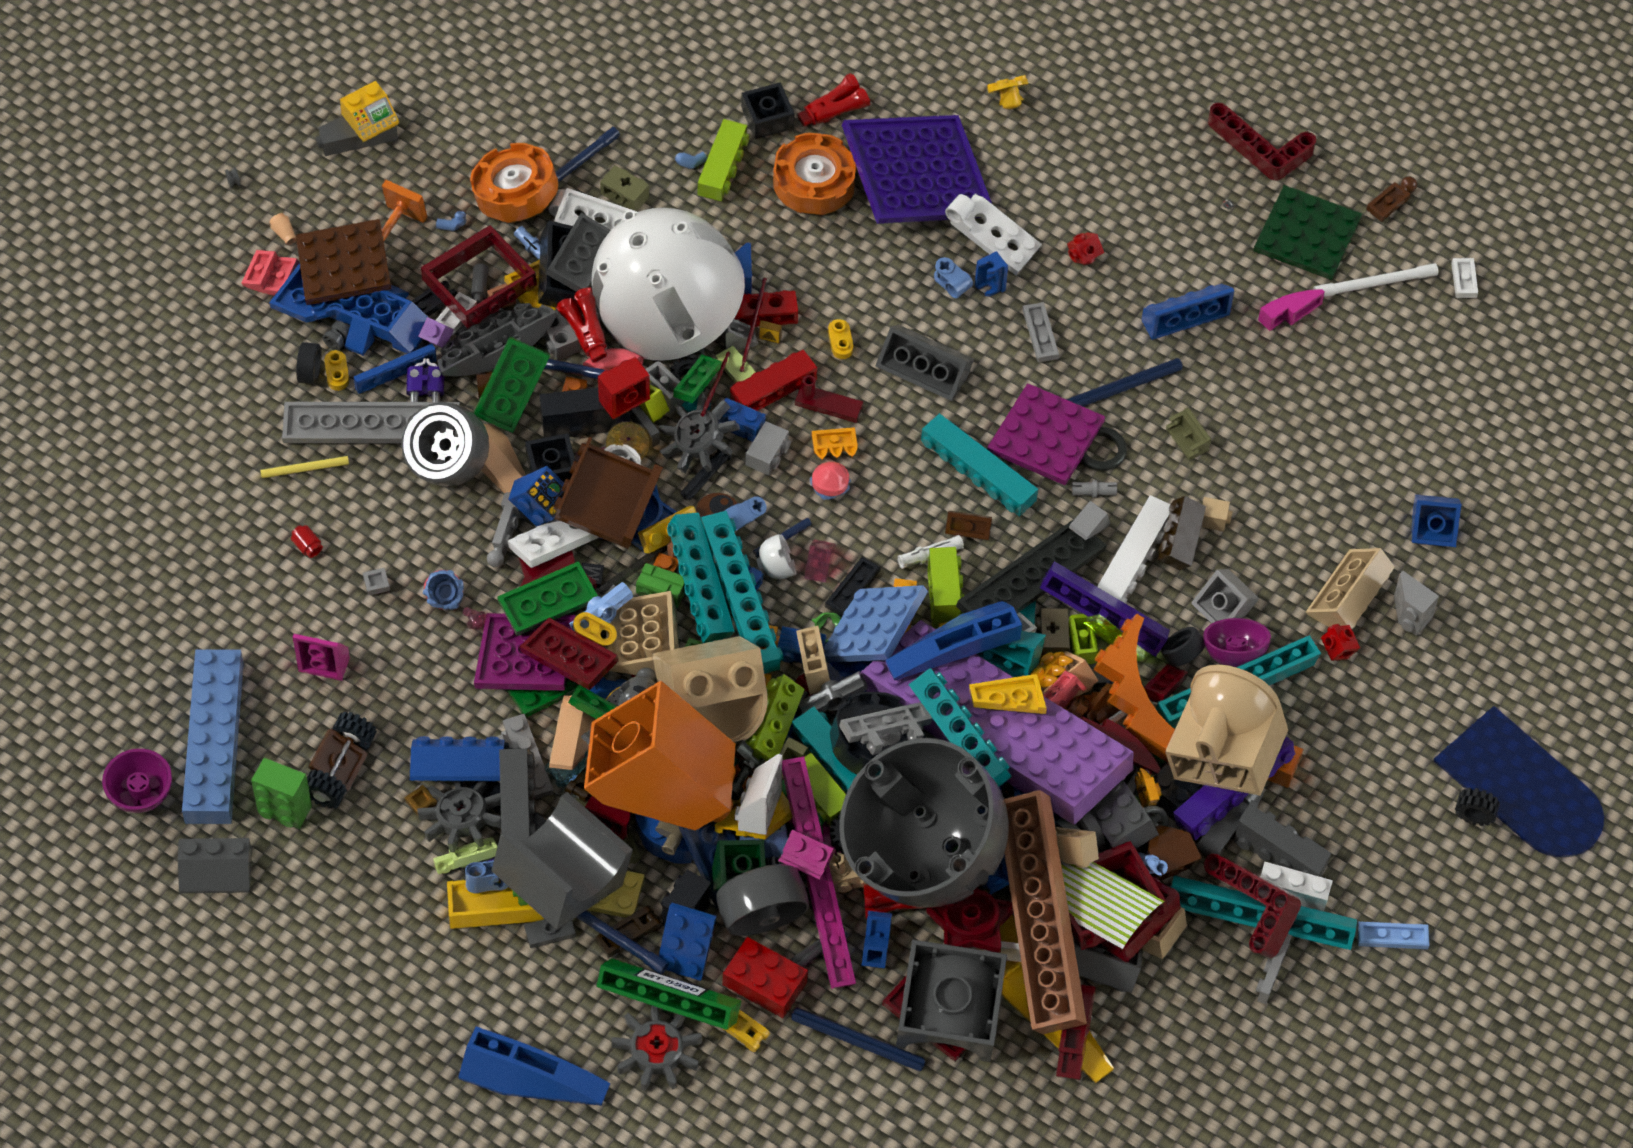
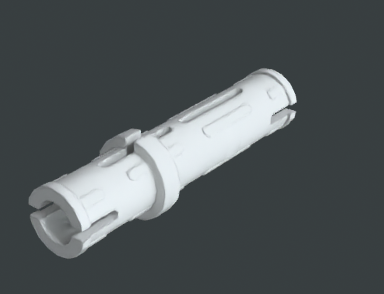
(920, 554)

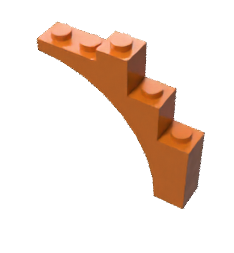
(1127, 693)

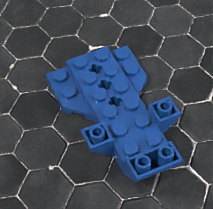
(369, 315)

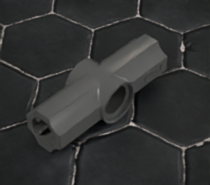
(834, 693)

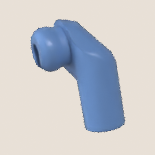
(689, 161)
(453, 224)

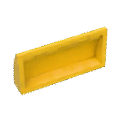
(485, 908)

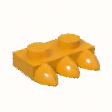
(834, 441)
(1051, 666)
(1147, 788)

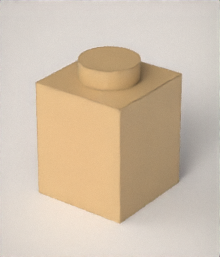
(1216, 514)

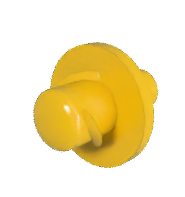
(1009, 91)

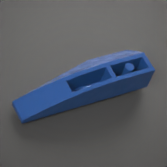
(958, 639)
(527, 1072)

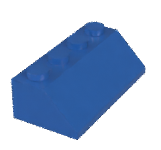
(1188, 310)
(455, 759)

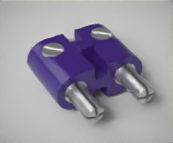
(425, 381)

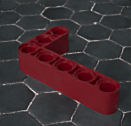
(1256, 149)
(1277, 915)

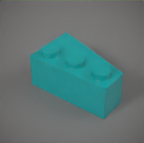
(1017, 657)

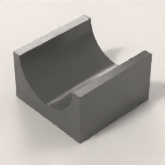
(564, 863)
(952, 997)

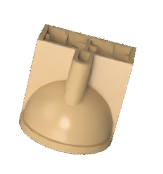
(720, 682)
(1228, 731)

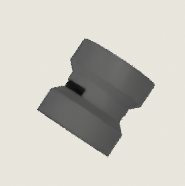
(335, 338)

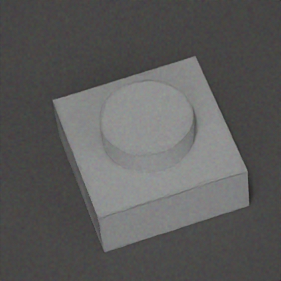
(376, 581)

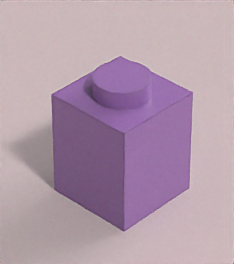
(435, 332)

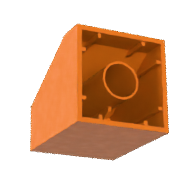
(661, 760)

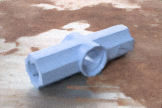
(607, 606)

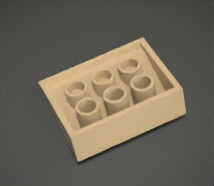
(644, 627)

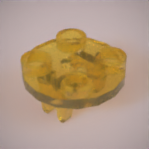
(638, 437)

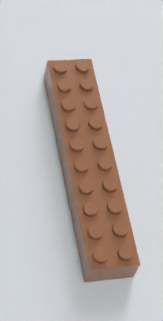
(1042, 915)

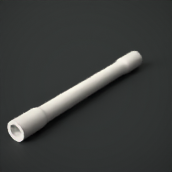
(1416, 273)

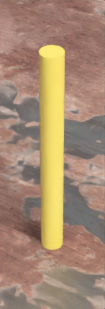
(303, 467)

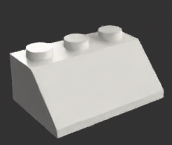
(760, 797)

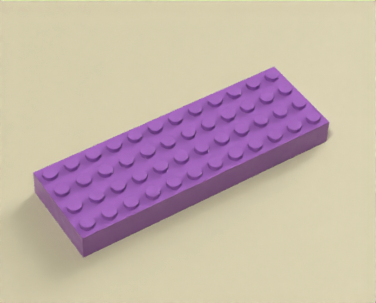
(1043, 750)

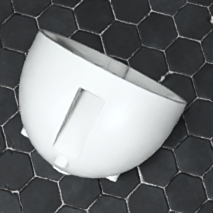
(666, 283)

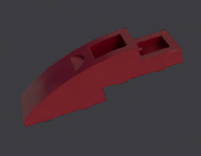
(1141, 756)
(1074, 1040)

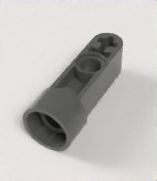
(1222, 830)

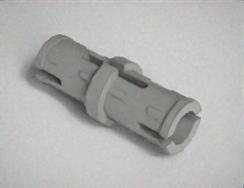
(1094, 488)

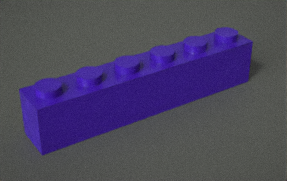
(1094, 601)
(1213, 803)

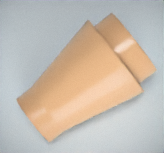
(282, 227)

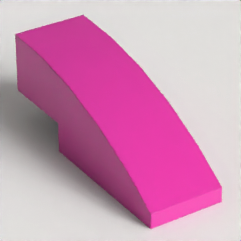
(1290, 308)

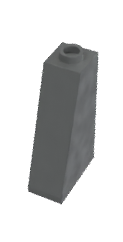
(340, 137)

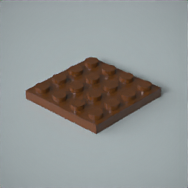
(343, 262)

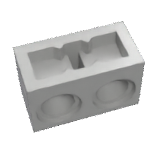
(561, 333)

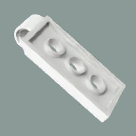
(568, 201)
(962, 216)
(548, 542)

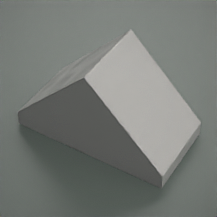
(737, 335)
(1090, 521)

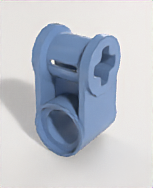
(952, 278)
(747, 511)
(481, 878)

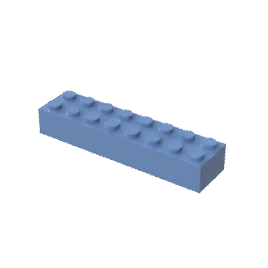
(213, 737)

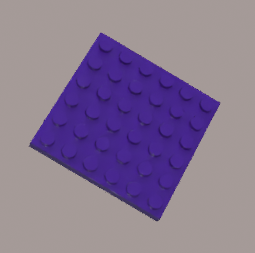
(913, 165)

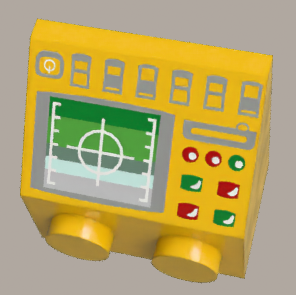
(368, 111)

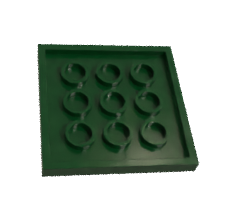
(1307, 232)

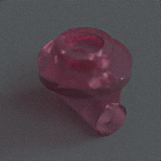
(477, 619)

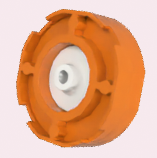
(814, 174)
(514, 182)

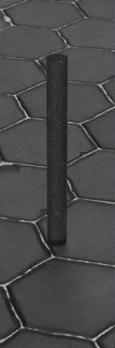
(630, 570)

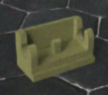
(1189, 434)

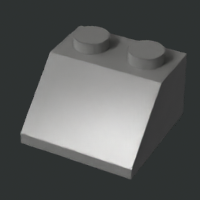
(1224, 597)
(1413, 603)

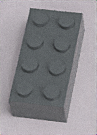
(1123, 818)

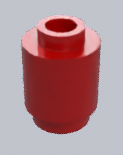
(306, 541)

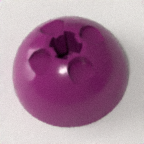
(1236, 641)
(132, 772)

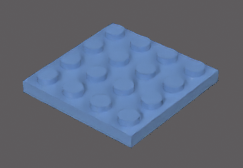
(874, 623)

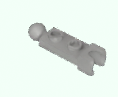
(504, 531)

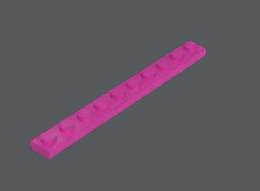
(821, 891)

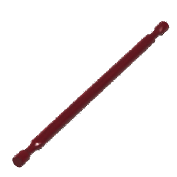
(753, 324)
(715, 384)

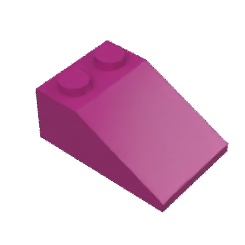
(321, 657)

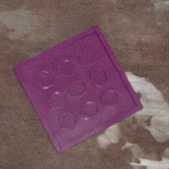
(1046, 434)
(505, 666)

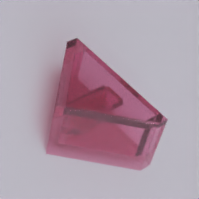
(819, 560)

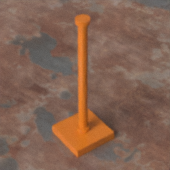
(402, 202)

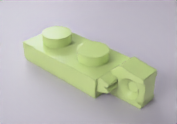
(465, 855)

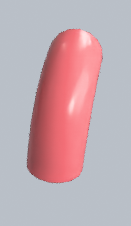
(613, 358)

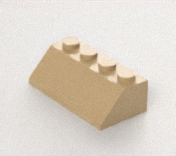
(1351, 587)

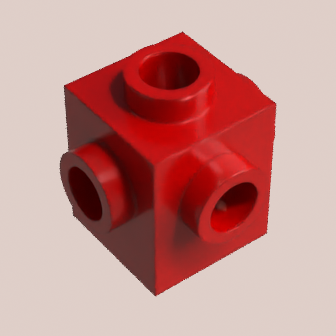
(1085, 248)
(1340, 642)

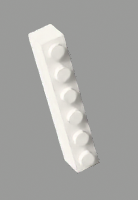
(1136, 550)

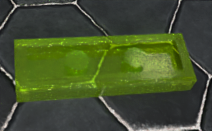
(1109, 632)

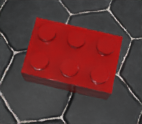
(765, 977)

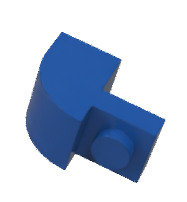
(876, 939)

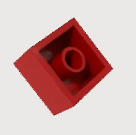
(624, 387)

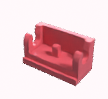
(1064, 689)

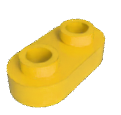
(840, 337)
(336, 368)
(594, 629)

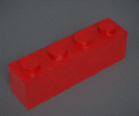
(774, 382)

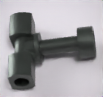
(747, 764)

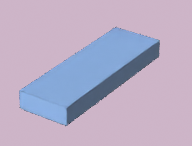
(1393, 935)

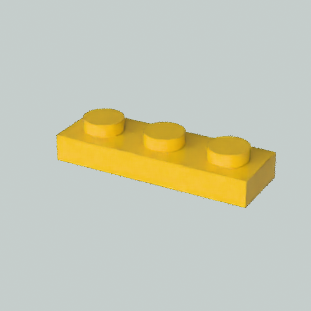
(656, 534)

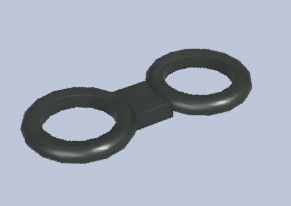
(1114, 462)

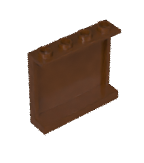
(606, 494)

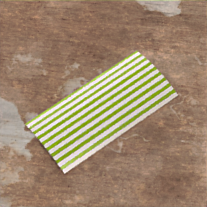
(1106, 902)

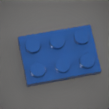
(687, 940)

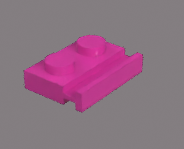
(807, 854)

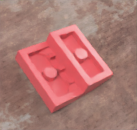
(268, 272)

